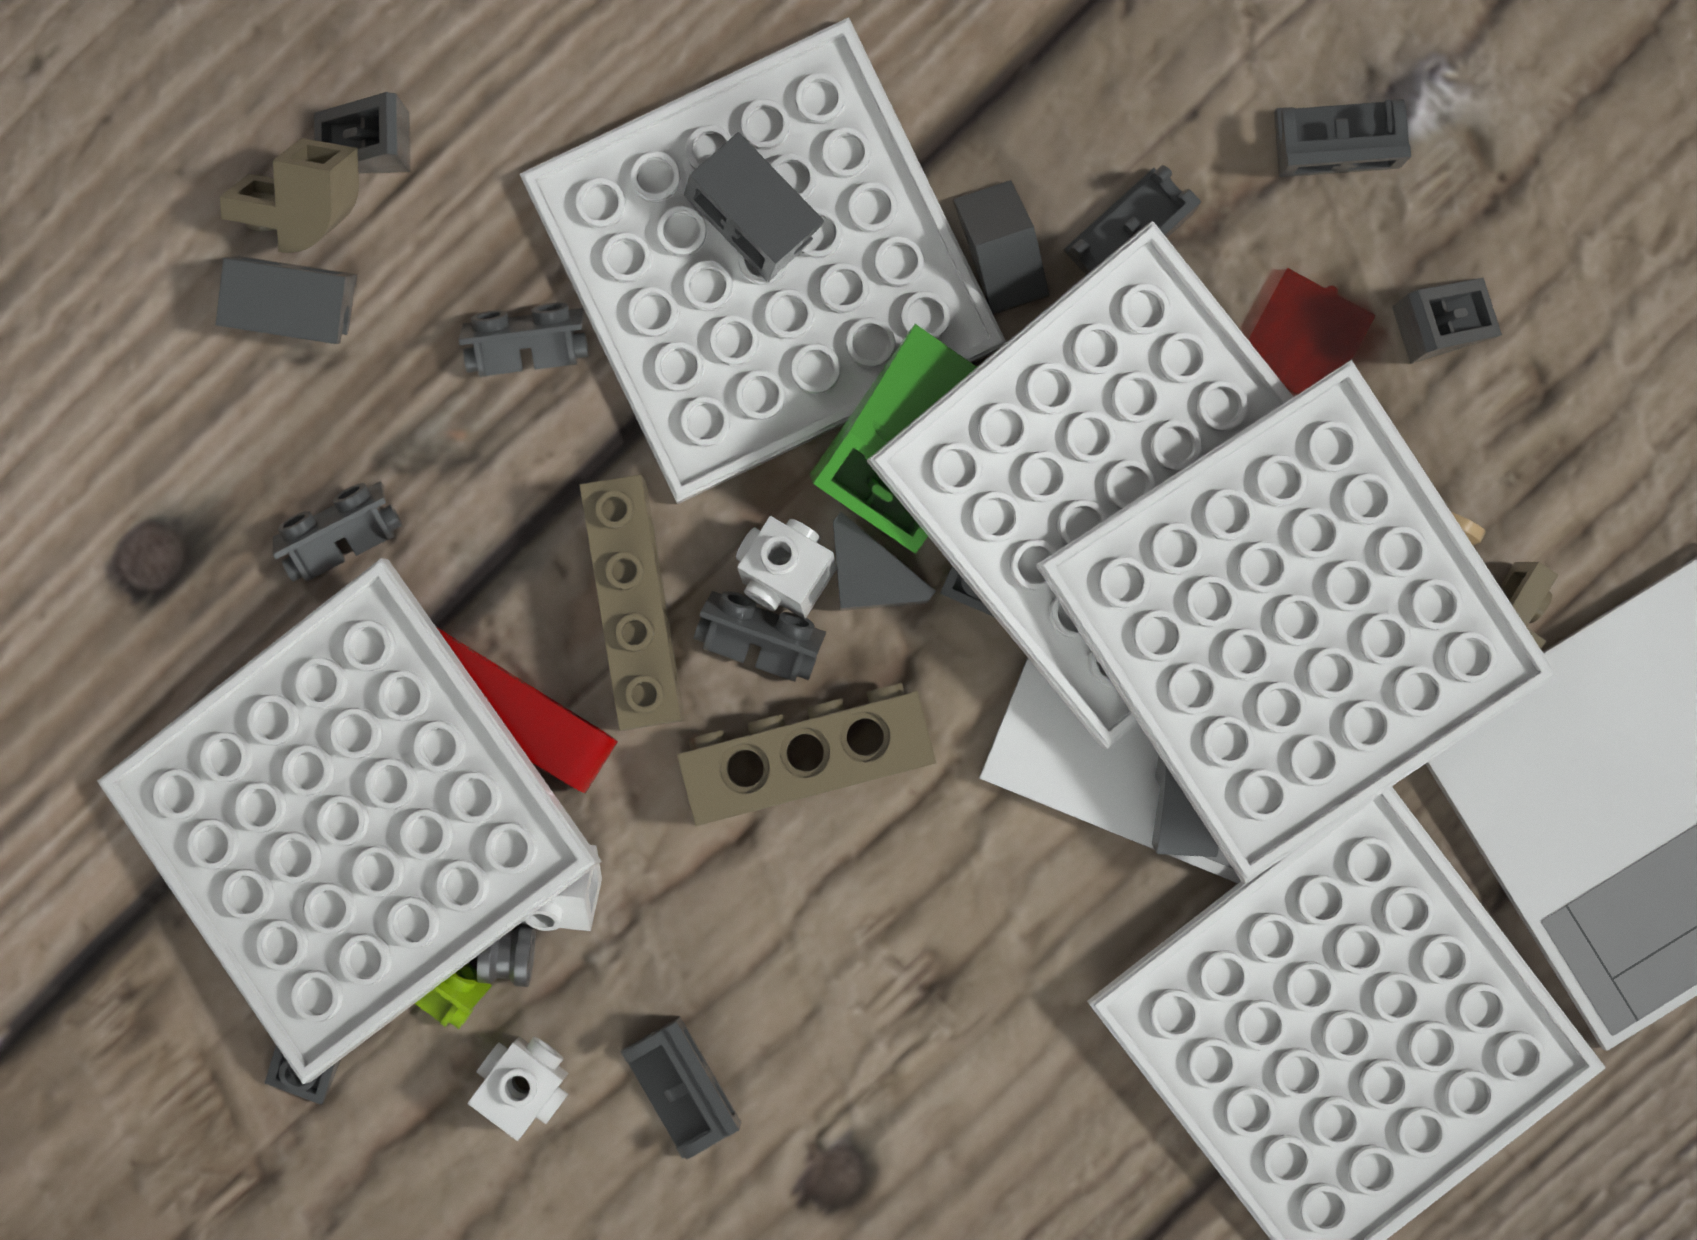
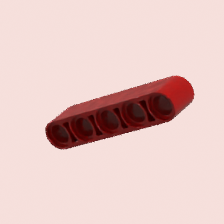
(542, 727)

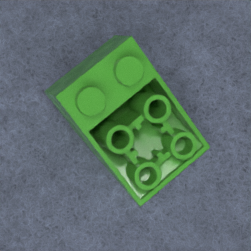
(904, 389)

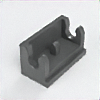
(1342, 138)
(1149, 200)
(752, 206)
(285, 299)
(682, 1088)

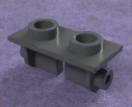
(545, 331)
(313, 538)
(734, 622)

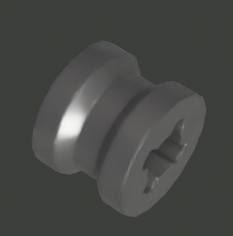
(509, 958)

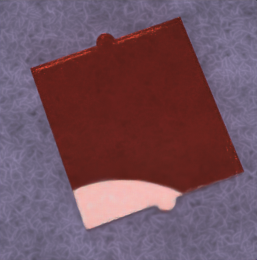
(1308, 331)

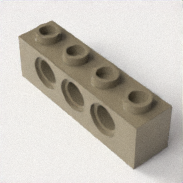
(632, 602)
(717, 797)

